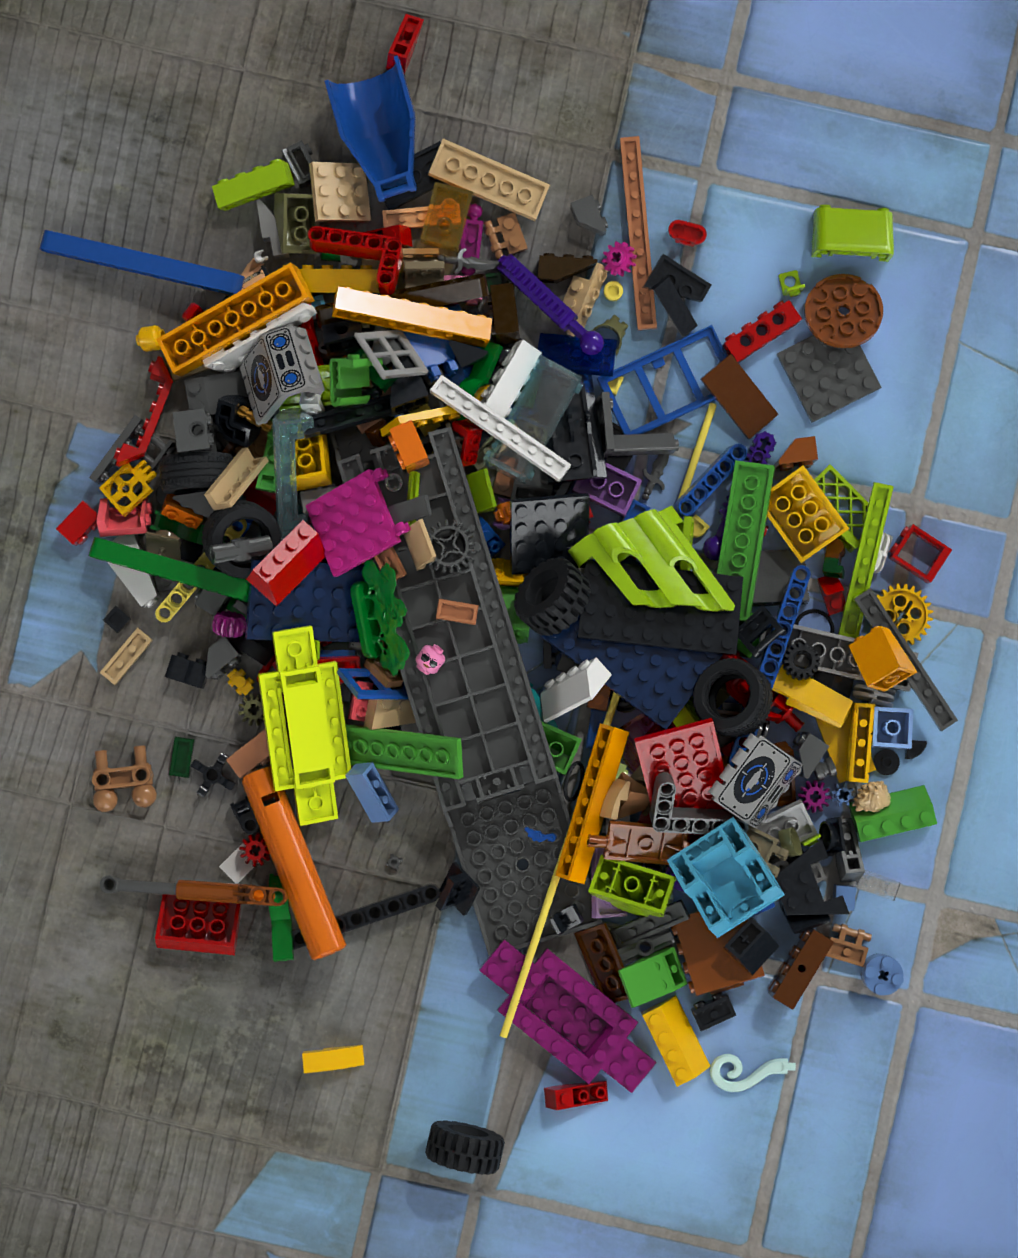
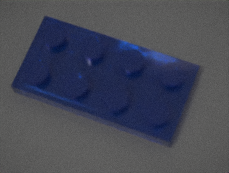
(567, 353)

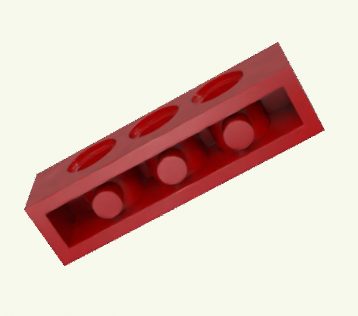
(789, 319)

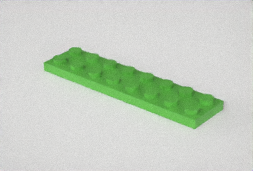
(746, 527)
(406, 751)

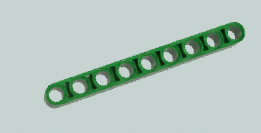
(169, 569)

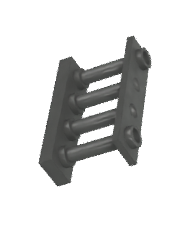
(134, 427)

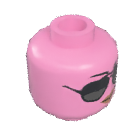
(430, 659)

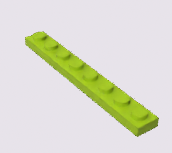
(866, 557)

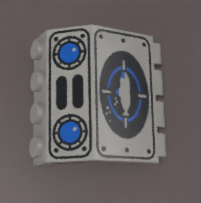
(278, 368)
(756, 780)

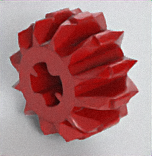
(248, 850)

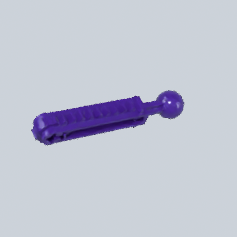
(590, 341)
(713, 544)

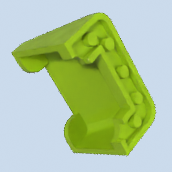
(853, 232)

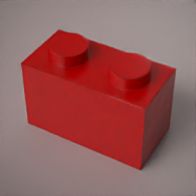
(79, 524)

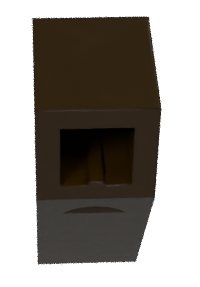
(557, 269)

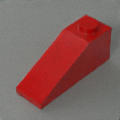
(405, 41)

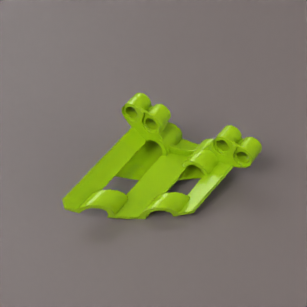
(658, 546)

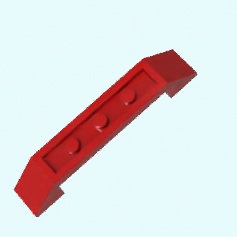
(129, 453)

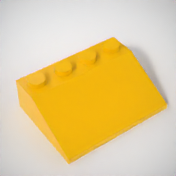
(804, 514)

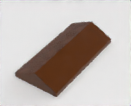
(602, 960)

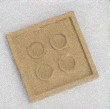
(339, 192)

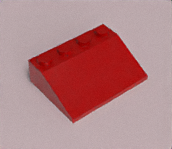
(198, 925)

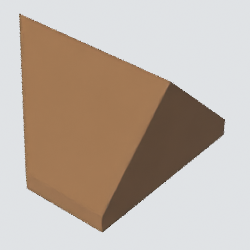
(637, 798)

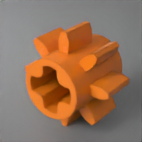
(503, 513)

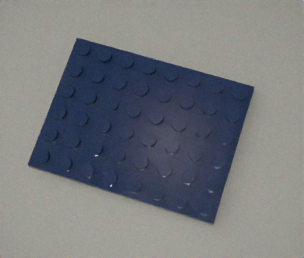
(647, 677)

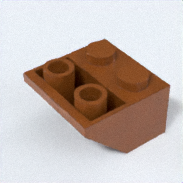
(799, 452)

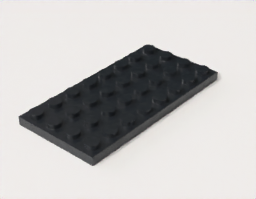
(614, 619)

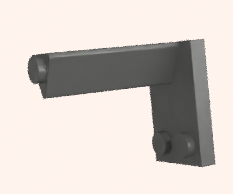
(632, 443)

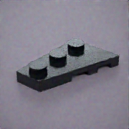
(686, 282)

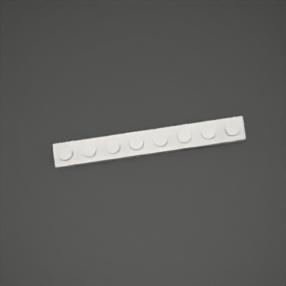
(500, 428)

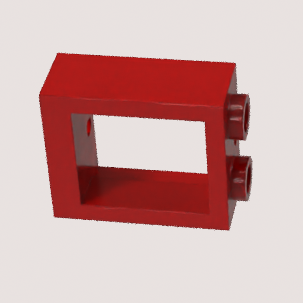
(937, 563)

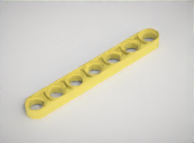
(182, 590)

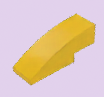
(332, 1058)

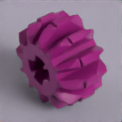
(229, 624)
(818, 801)

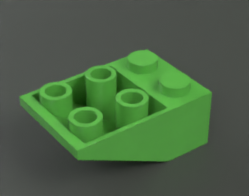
(652, 976)

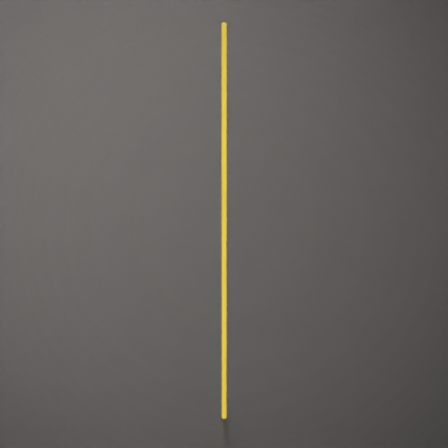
(607, 721)

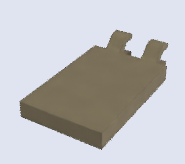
(767, 847)

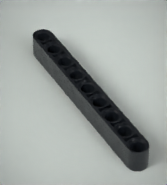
(386, 912)

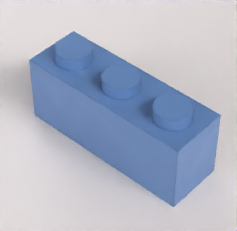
(372, 792)

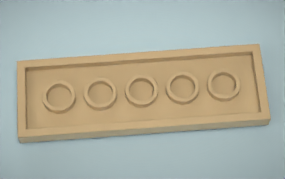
(489, 179)

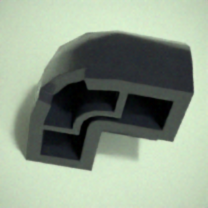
(231, 425)

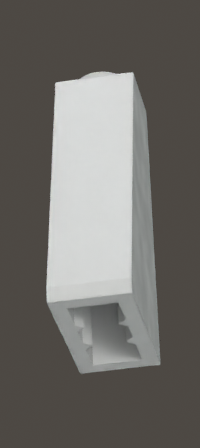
(138, 583)

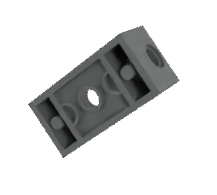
(196, 431)

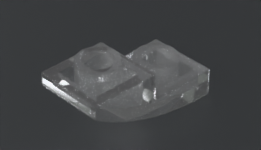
(878, 885)

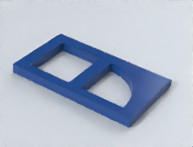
(347, 675)

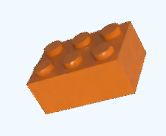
(410, 448)

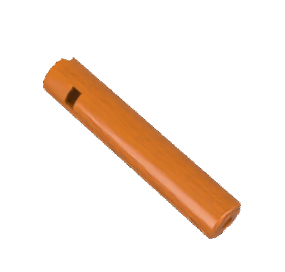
(294, 865)

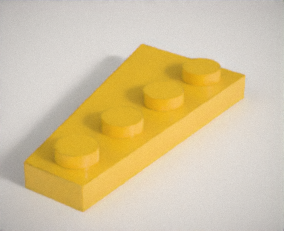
(423, 418)

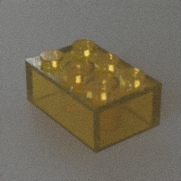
(446, 217)

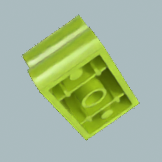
(632, 887)

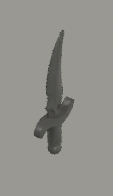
(471, 262)
(653, 478)

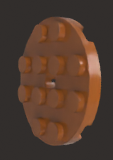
(833, 327)

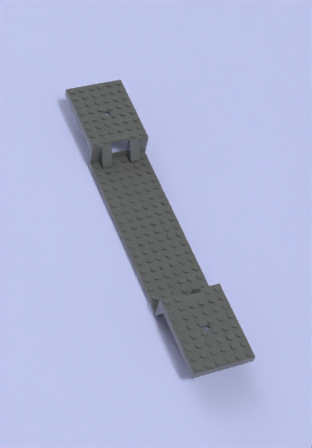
(475, 697)

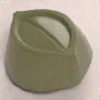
(790, 841)

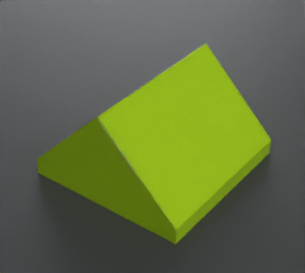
(482, 491)

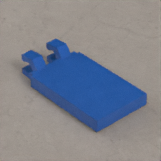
(434, 353)

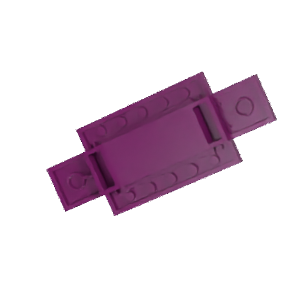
(573, 1010)

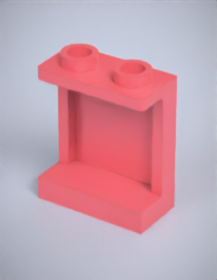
(112, 523)

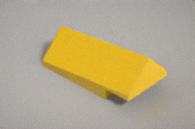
(813, 698)

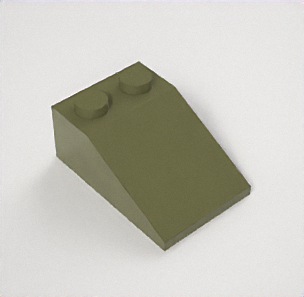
(293, 219)

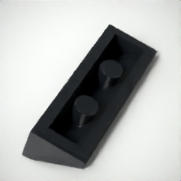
(675, 306)

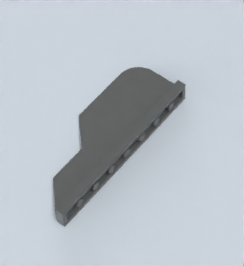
(773, 577)

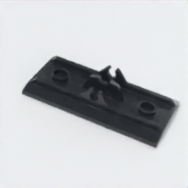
(579, 437)

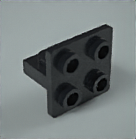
(457, 890)

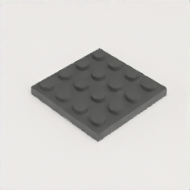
(827, 376)

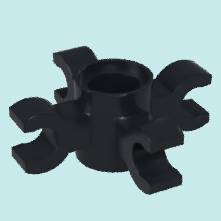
(199, 766)

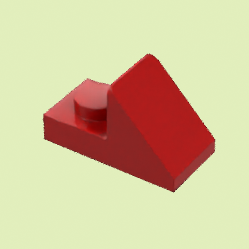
(832, 594)

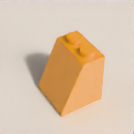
(881, 659)

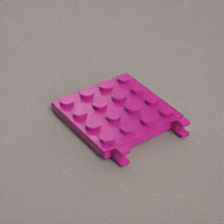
(355, 522)

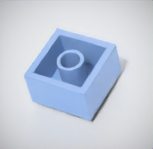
(892, 728)

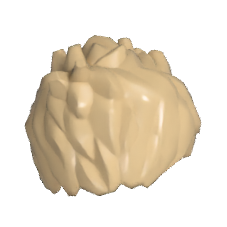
(872, 797)

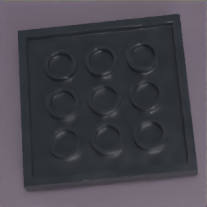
(546, 529)

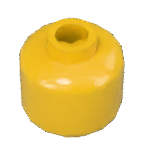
(147, 338)

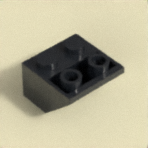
(751, 946)

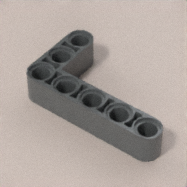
(670, 815)

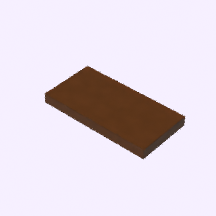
(739, 396)

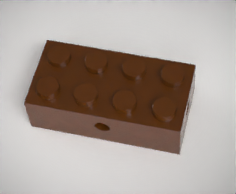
(793, 980)

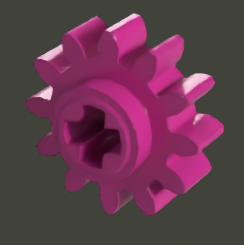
(617, 265)

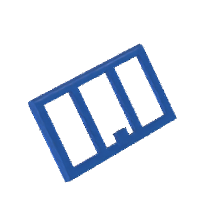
(657, 361)

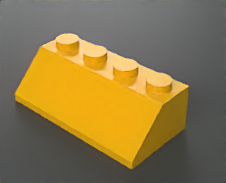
(676, 1040)

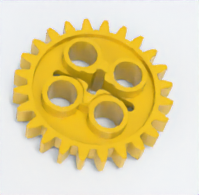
(914, 626)

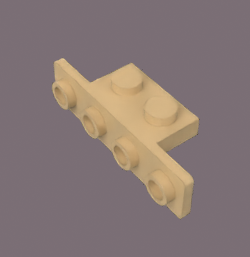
(583, 294)

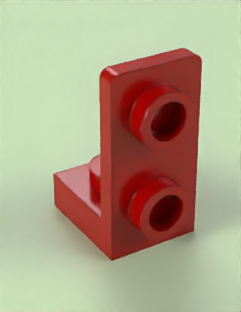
(472, 438)

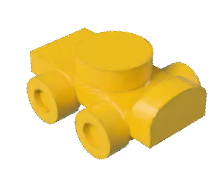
(237, 678)

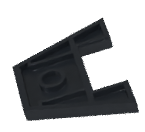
(801, 888)

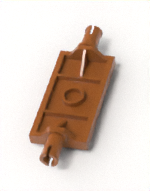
(638, 843)

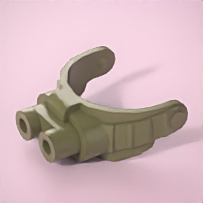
(616, 326)

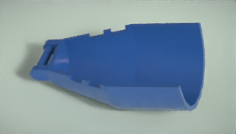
(378, 128)

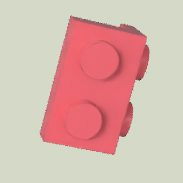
(359, 706)

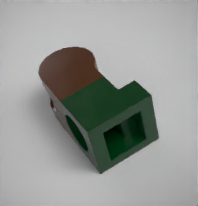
(832, 562)

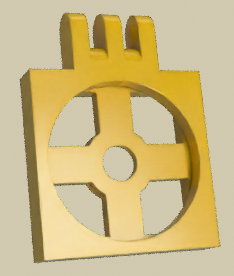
(140, 475)

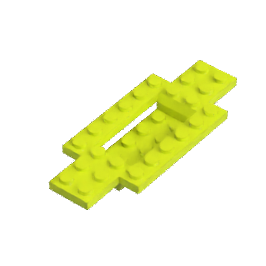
(313, 723)

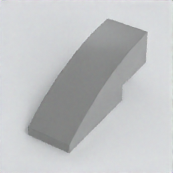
(269, 230)

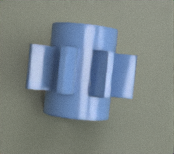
(847, 796)

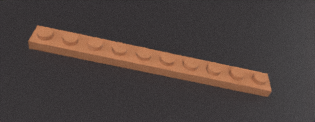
(638, 231)

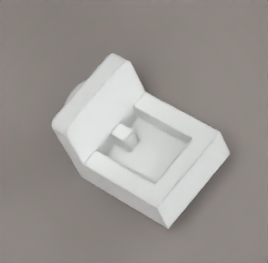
(311, 403)

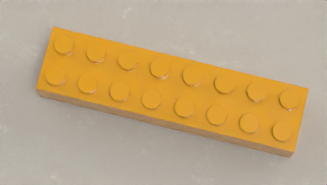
(234, 319)

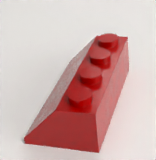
(288, 563)

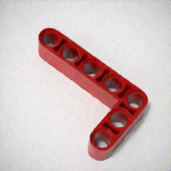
(365, 241)

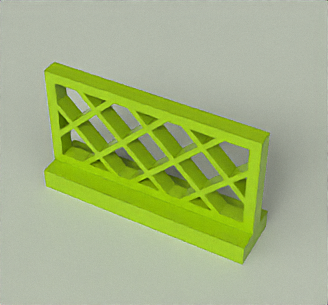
(849, 540)

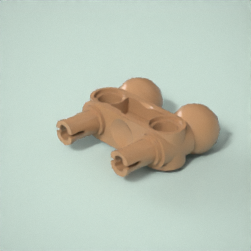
(124, 777)

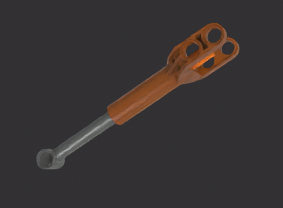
(200, 891)

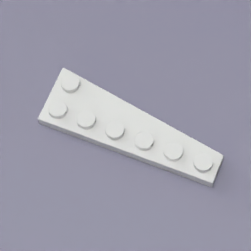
(229, 360)

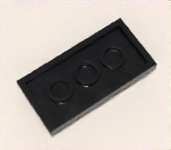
(422, 164)

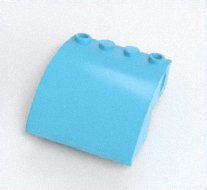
(725, 877)

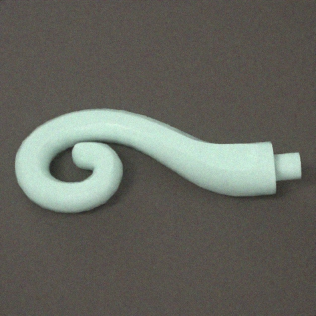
(774, 1066)

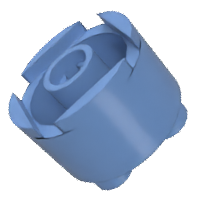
(892, 978)

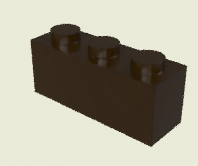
(503, 313)

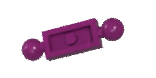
(472, 236)

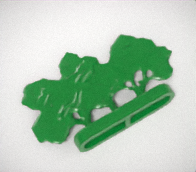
(385, 609)

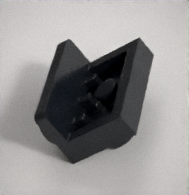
(713, 1011)

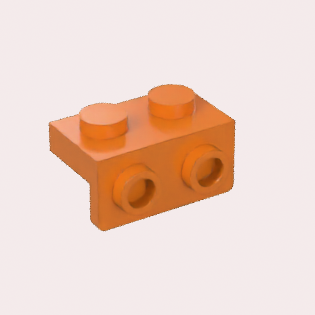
(184, 515)

